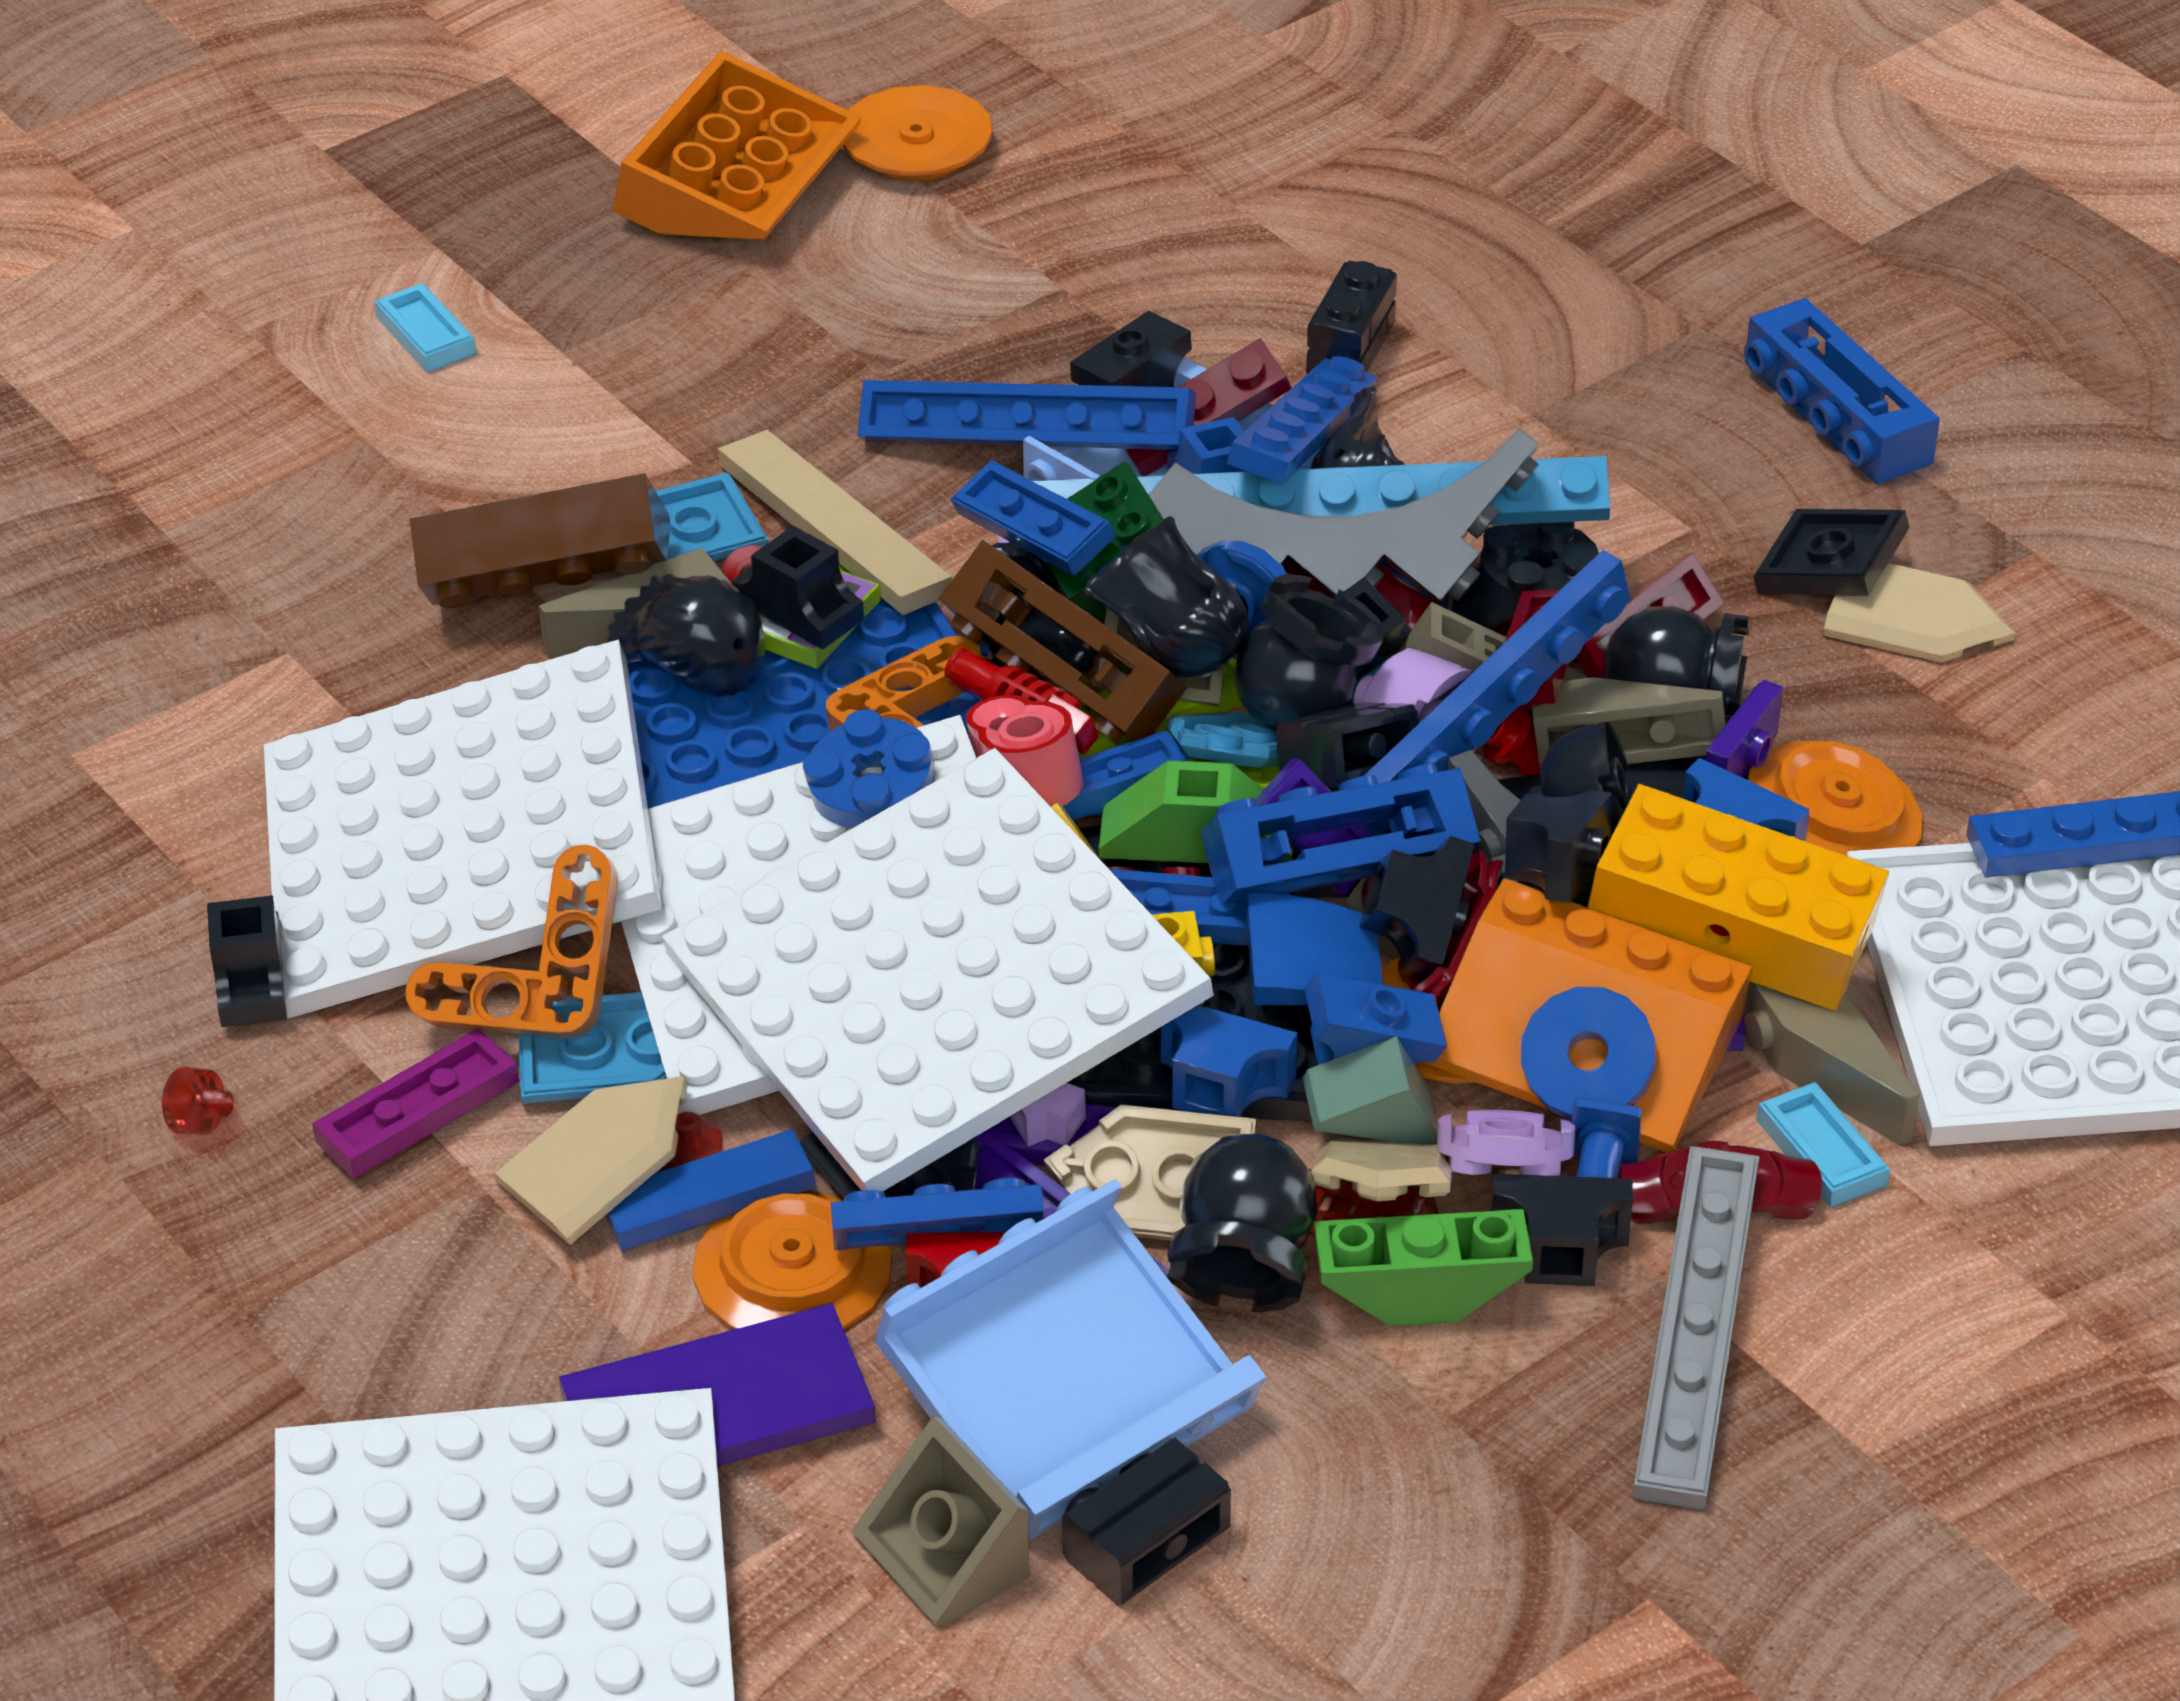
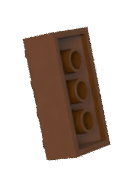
(540, 540)

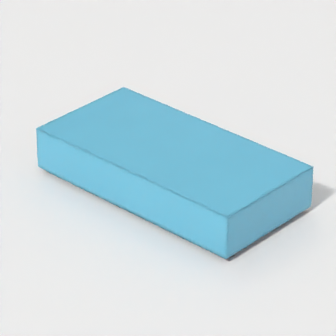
(425, 327)
(1813, 1128)

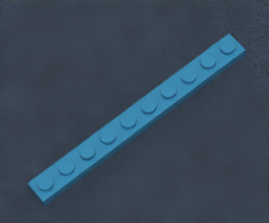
(1555, 492)

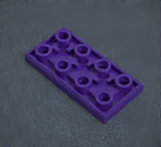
(767, 1382)

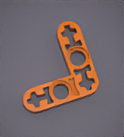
(918, 670)
(541, 987)

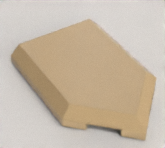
(1917, 616)
(596, 1154)
(1149, 1158)
(1382, 1168)

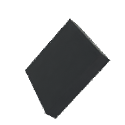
(1831, 552)

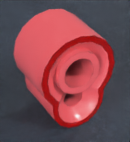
(1033, 739)

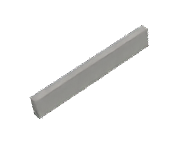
(1696, 1329)

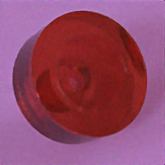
(195, 1101)
(696, 1139)

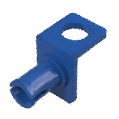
(1605, 1136)

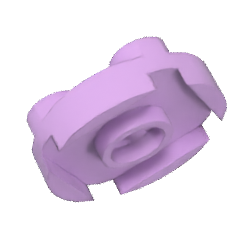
(1505, 1139)

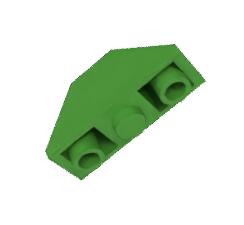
(1168, 810)
(1423, 1264)

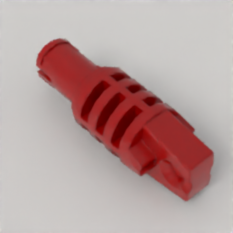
(988, 680)

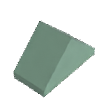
(1372, 1096)

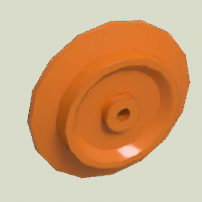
(918, 132)
(1849, 795)
(783, 1261)

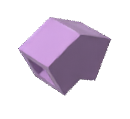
(1052, 1116)

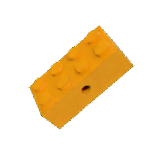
(1741, 893)

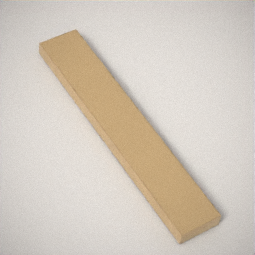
(833, 516)

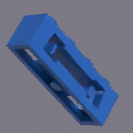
(1841, 391)
(1429, 803)

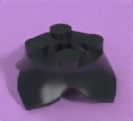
(1522, 560)

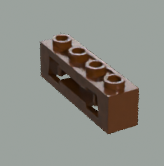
(985, 590)

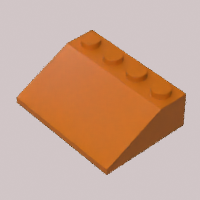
(730, 154)
(1542, 947)

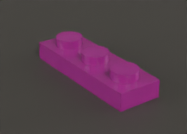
(415, 1103)

